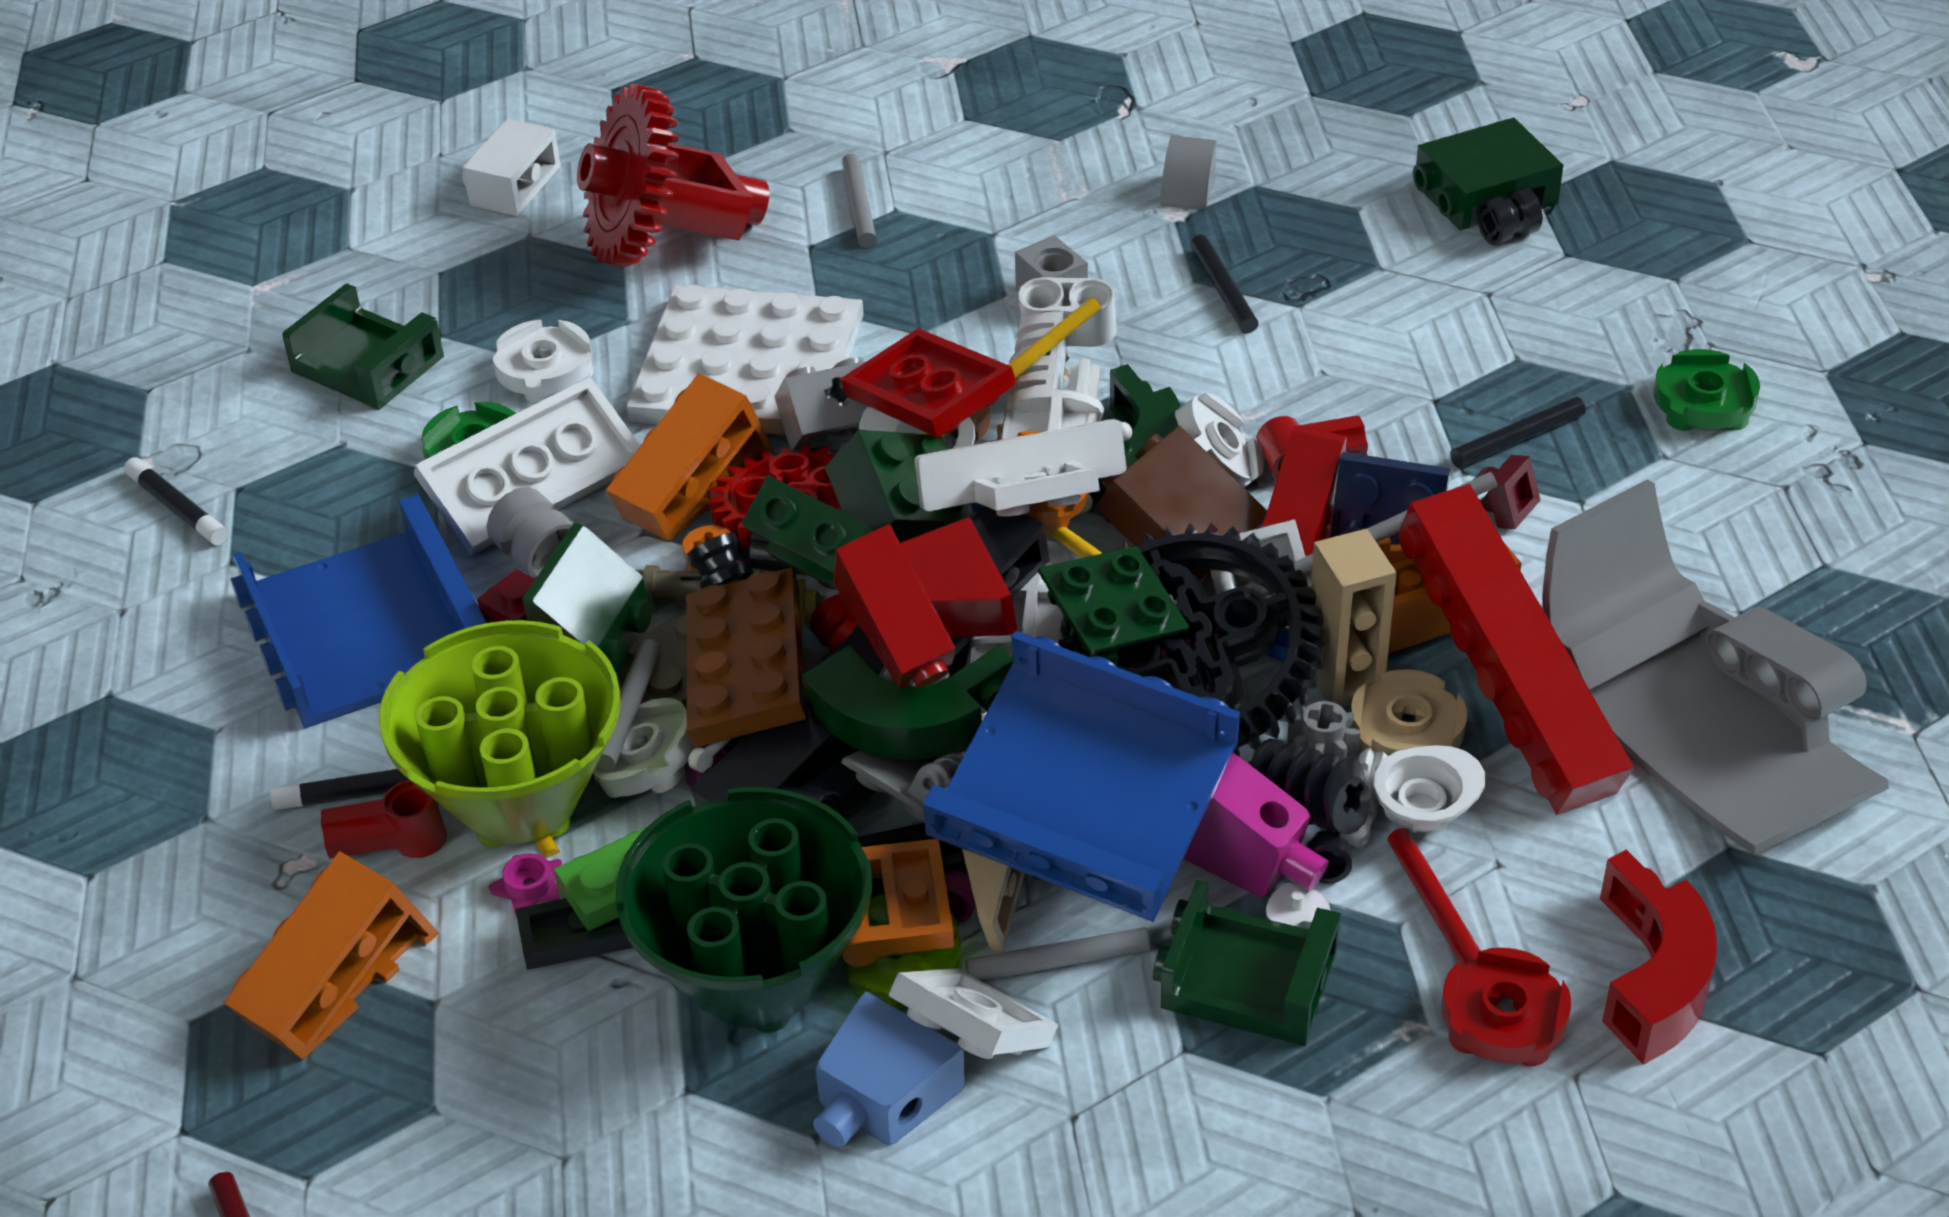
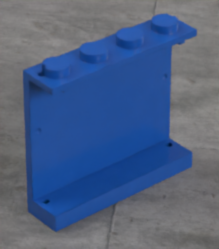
(356, 617)
(1086, 776)

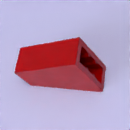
(1307, 484)
(961, 581)
(893, 608)

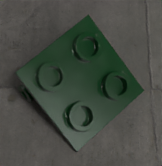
(1112, 601)

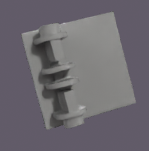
(904, 778)

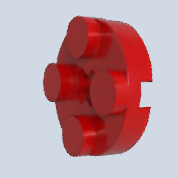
(1499, 1035)

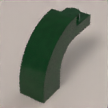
(1142, 409)
(904, 721)

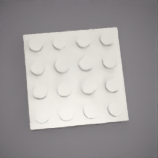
(743, 343)

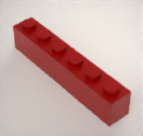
(1514, 650)

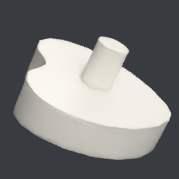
(1295, 905)

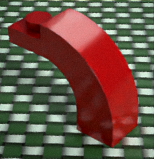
(1666, 995)

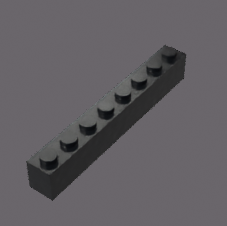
(805, 748)

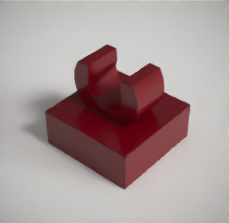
(1515, 491)

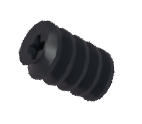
(1322, 783)

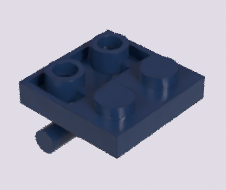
(1380, 488)

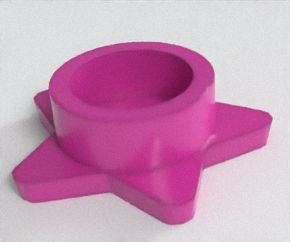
(525, 869)

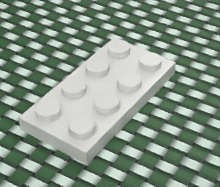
(555, 446)

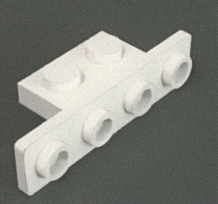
(1023, 469)

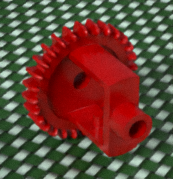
(645, 181)

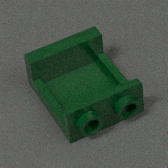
(1484, 164)
(360, 350)
(801, 529)
(1246, 968)

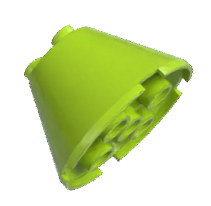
(503, 726)

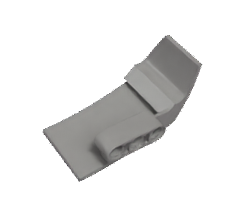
(1698, 697)

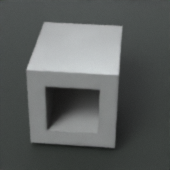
(1188, 172)

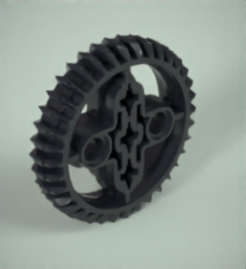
(1219, 662)

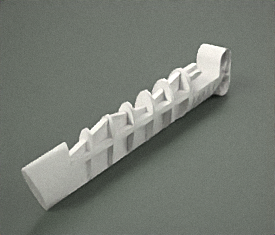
(1042, 406)

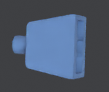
(884, 1075)

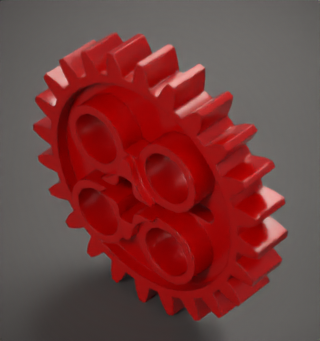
(799, 470)

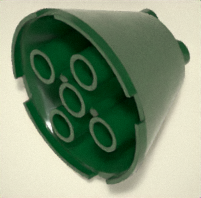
(745, 901)

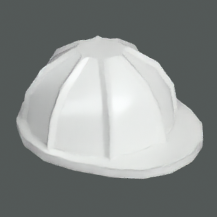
(1428, 786)

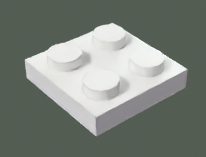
(974, 1011)

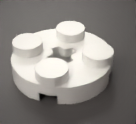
(562, 362)
(1215, 429)
(652, 751)

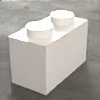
(511, 167)

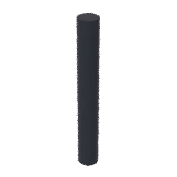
(1224, 284)
(1517, 432)

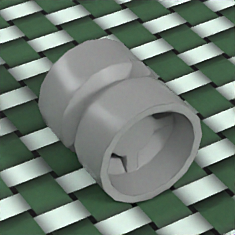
(527, 528)

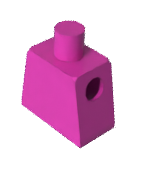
(1254, 834)

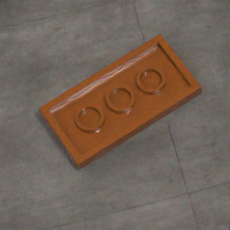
(744, 657)

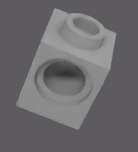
(1048, 259)

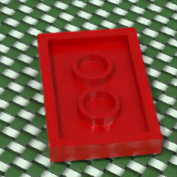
(928, 382)

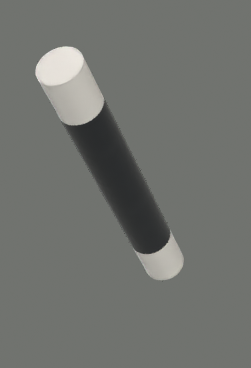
(176, 501)
(335, 789)

